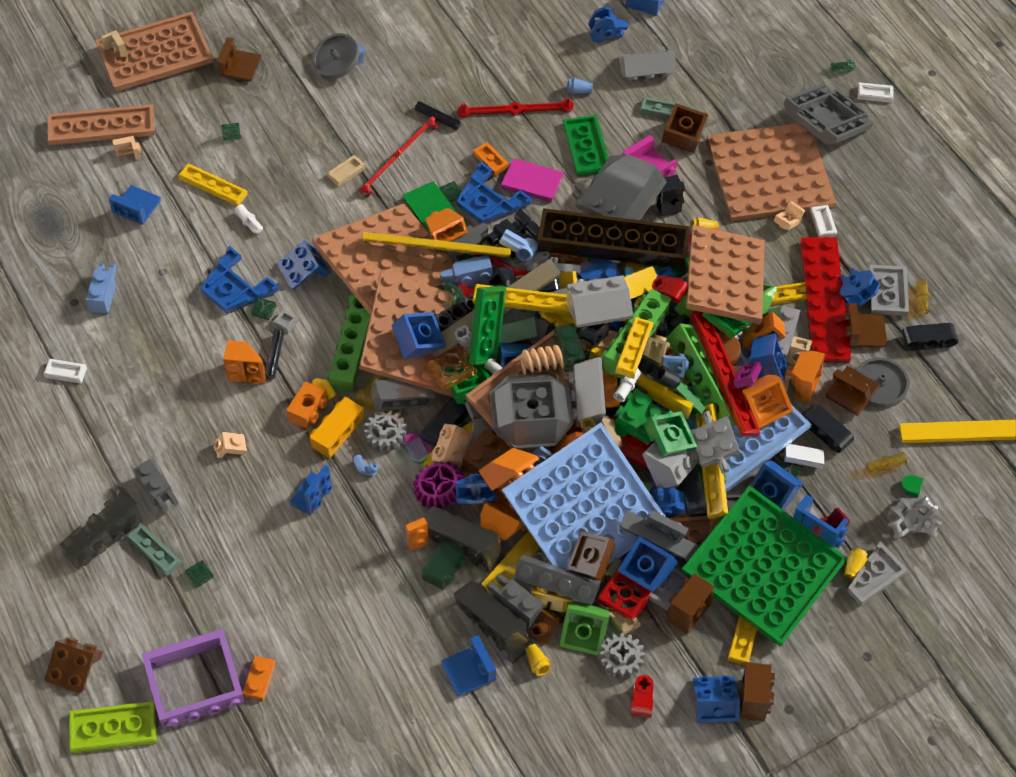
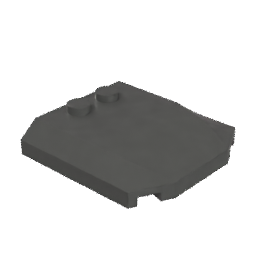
(827, 114)
(622, 188)

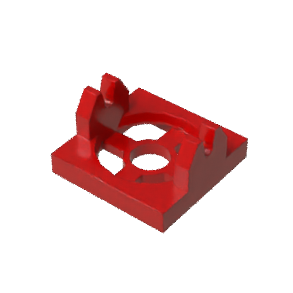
(628, 613)

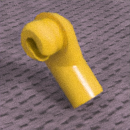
(325, 384)

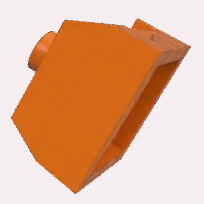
(806, 374)
(768, 399)
(501, 519)

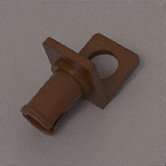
(545, 625)

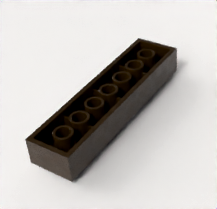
(613, 238)

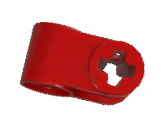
(671, 287)
(642, 699)

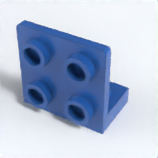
(134, 204)
(301, 264)
(312, 491)
(470, 668)
(716, 699)

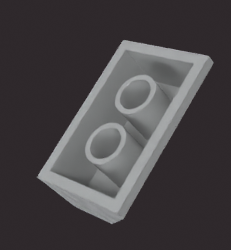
(648, 64)
(599, 301)
(790, 318)
(587, 391)
(669, 469)

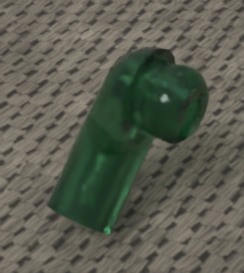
(848, 66)
(455, 291)

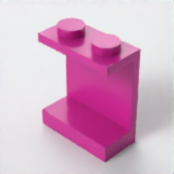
(645, 151)

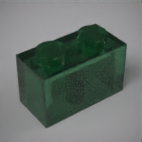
(569, 344)
(443, 565)

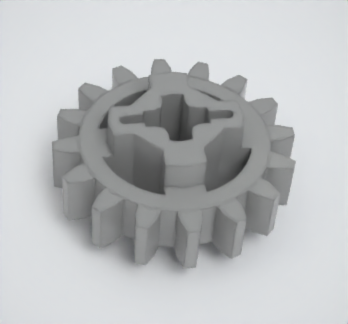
(386, 432)
(612, 656)

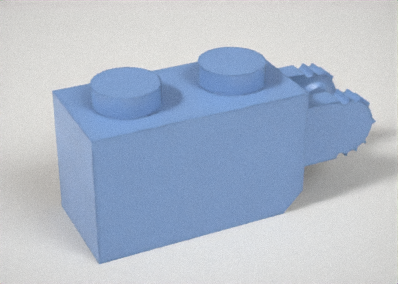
(468, 272)
(101, 289)

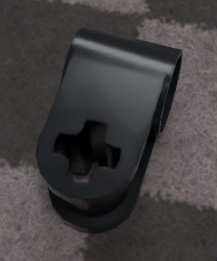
(594, 333)

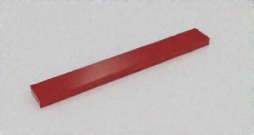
(725, 375)

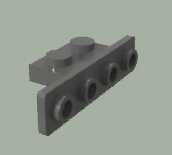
(660, 532)

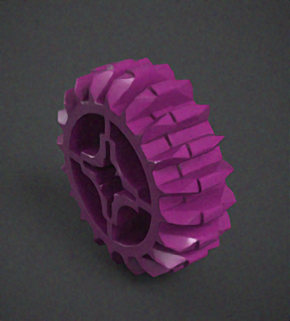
(434, 481)

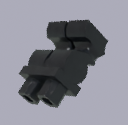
(521, 226)

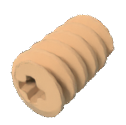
(541, 358)

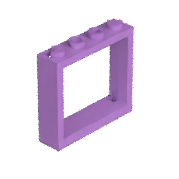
(182, 650)

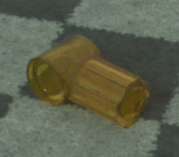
(363, 395)

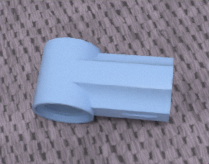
(522, 247)

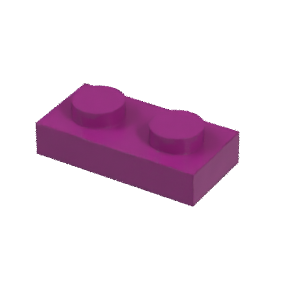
(747, 375)

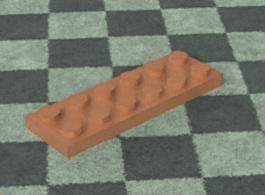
(101, 124)

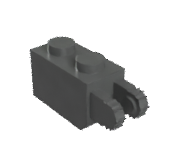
(475, 235)
(154, 485)
(517, 599)

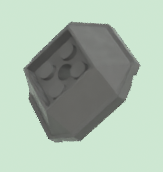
(527, 427)

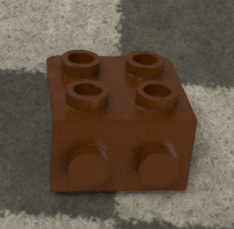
(864, 329)
(71, 664)

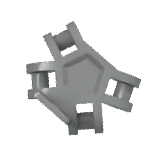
(913, 518)

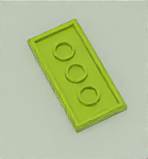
(112, 727)

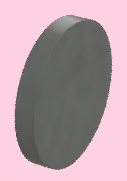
(335, 56)
(561, 267)
(892, 380)

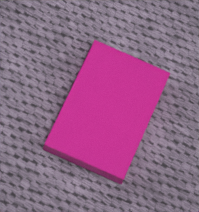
(532, 180)

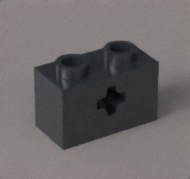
(671, 196)

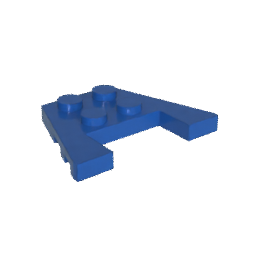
(486, 204)
(230, 290)

